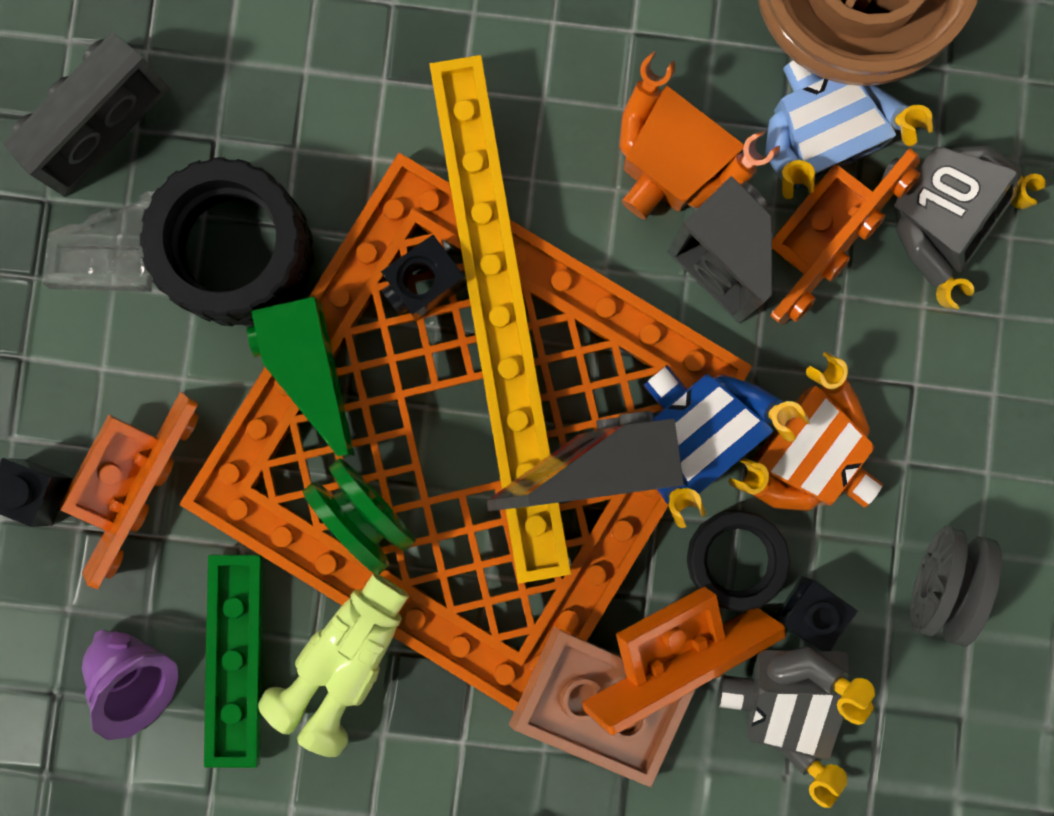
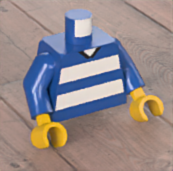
(715, 427)

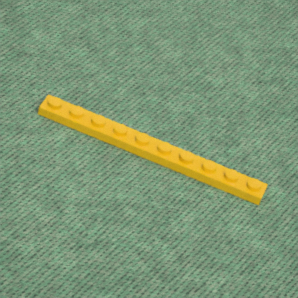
(497, 308)

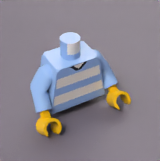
(834, 125)

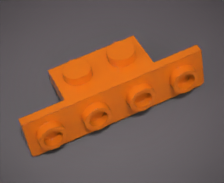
(829, 224)
(118, 479)
(677, 654)

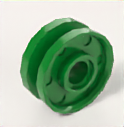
(358, 517)

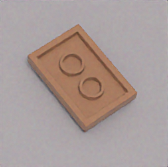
(554, 712)

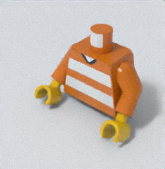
(825, 452)

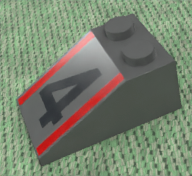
(616, 459)

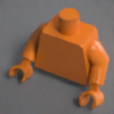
(677, 148)

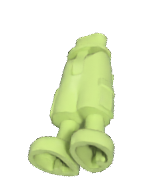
(344, 660)

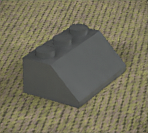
(85, 114)
(729, 248)

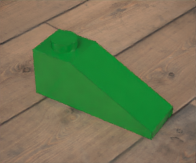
(300, 358)

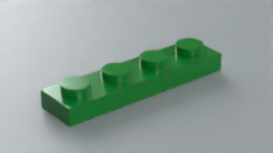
(233, 661)

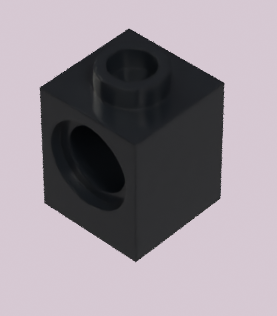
(427, 256)
(815, 614)

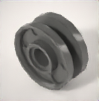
(956, 586)

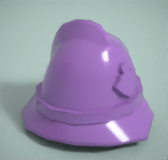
(126, 683)

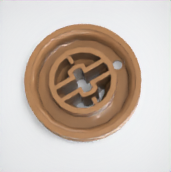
(864, 38)

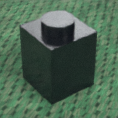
(30, 492)

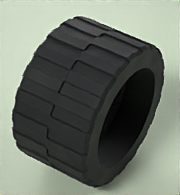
(179, 205)

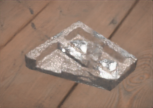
(100, 252)

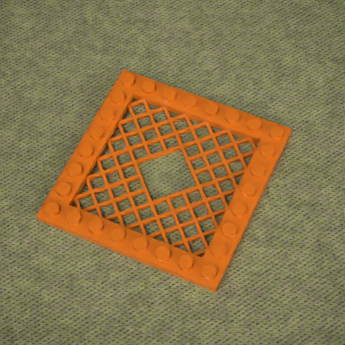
(226, 483)

